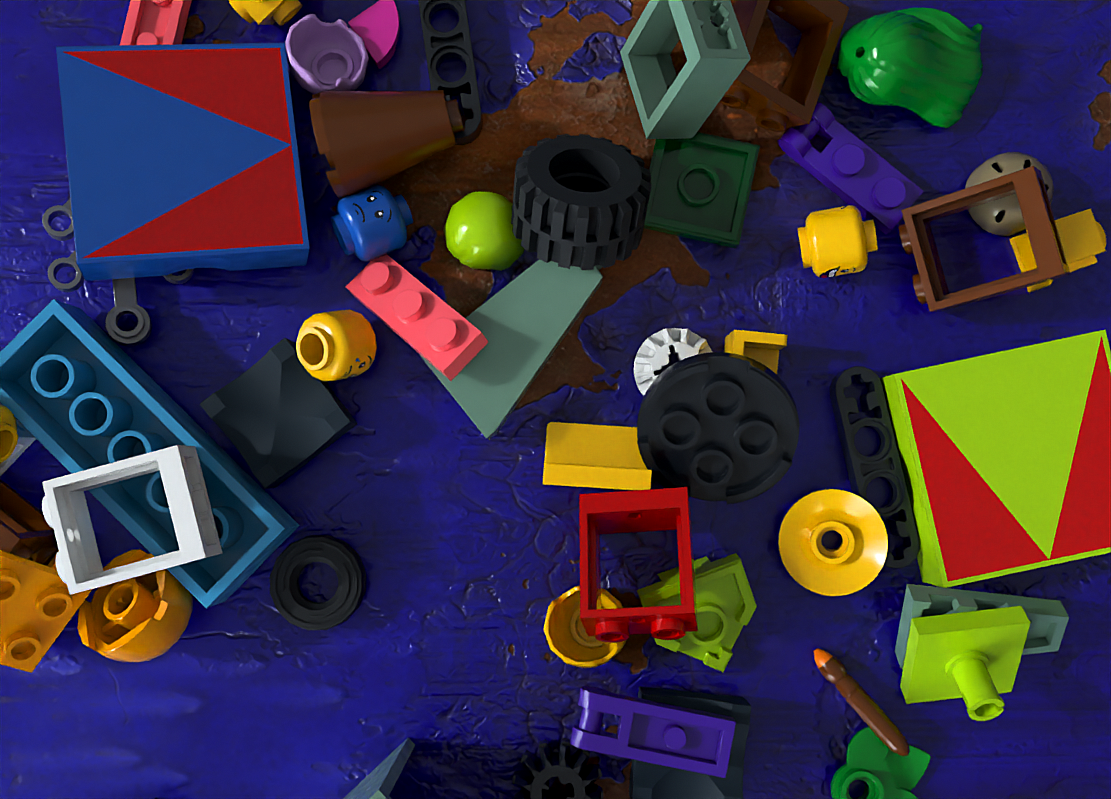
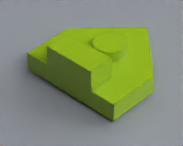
(722, 605)

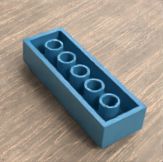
(101, 408)

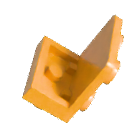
(32, 610)

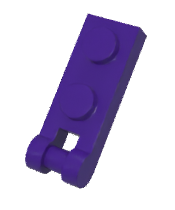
(851, 169)
(655, 732)

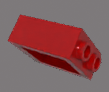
(635, 513)

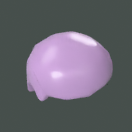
(326, 55)

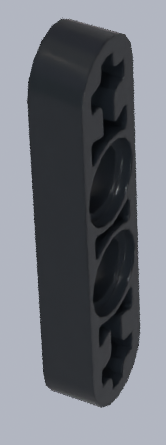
(453, 45)
(883, 463)

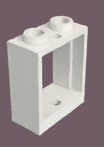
(188, 502)

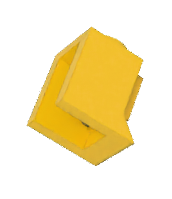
(1080, 239)

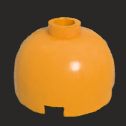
(137, 615)

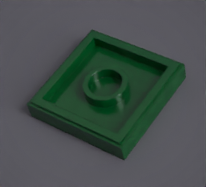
(701, 187)

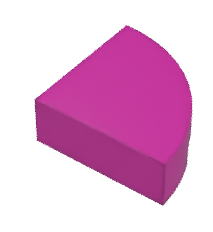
(379, 30)

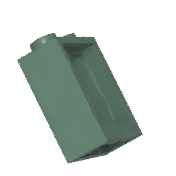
(715, 57)

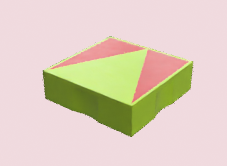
(1007, 458)

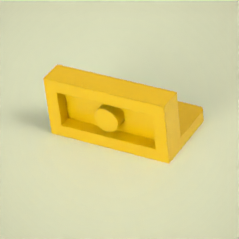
(594, 457)

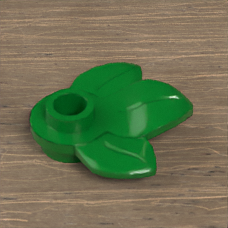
(882, 770)

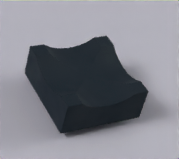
(278, 415)
(665, 782)

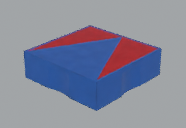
(181, 158)

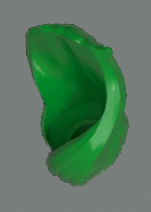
(914, 62)

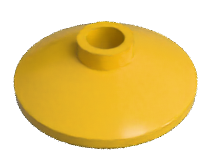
(840, 569)

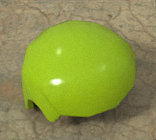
(481, 231)

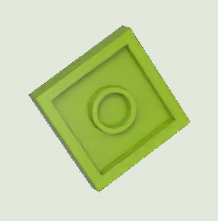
(965, 658)

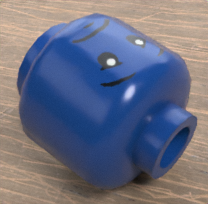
(371, 223)

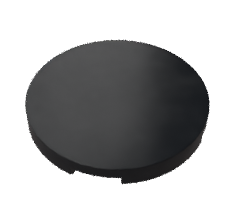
(718, 427)

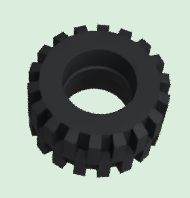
(580, 201)

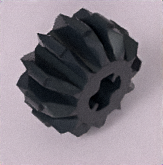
(569, 769)

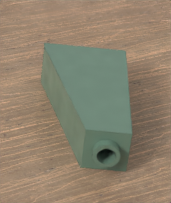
(522, 332)

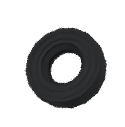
(287, 593)

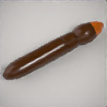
(861, 702)

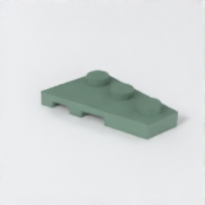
(1046, 616)

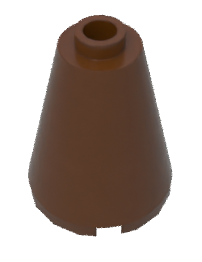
(380, 133)

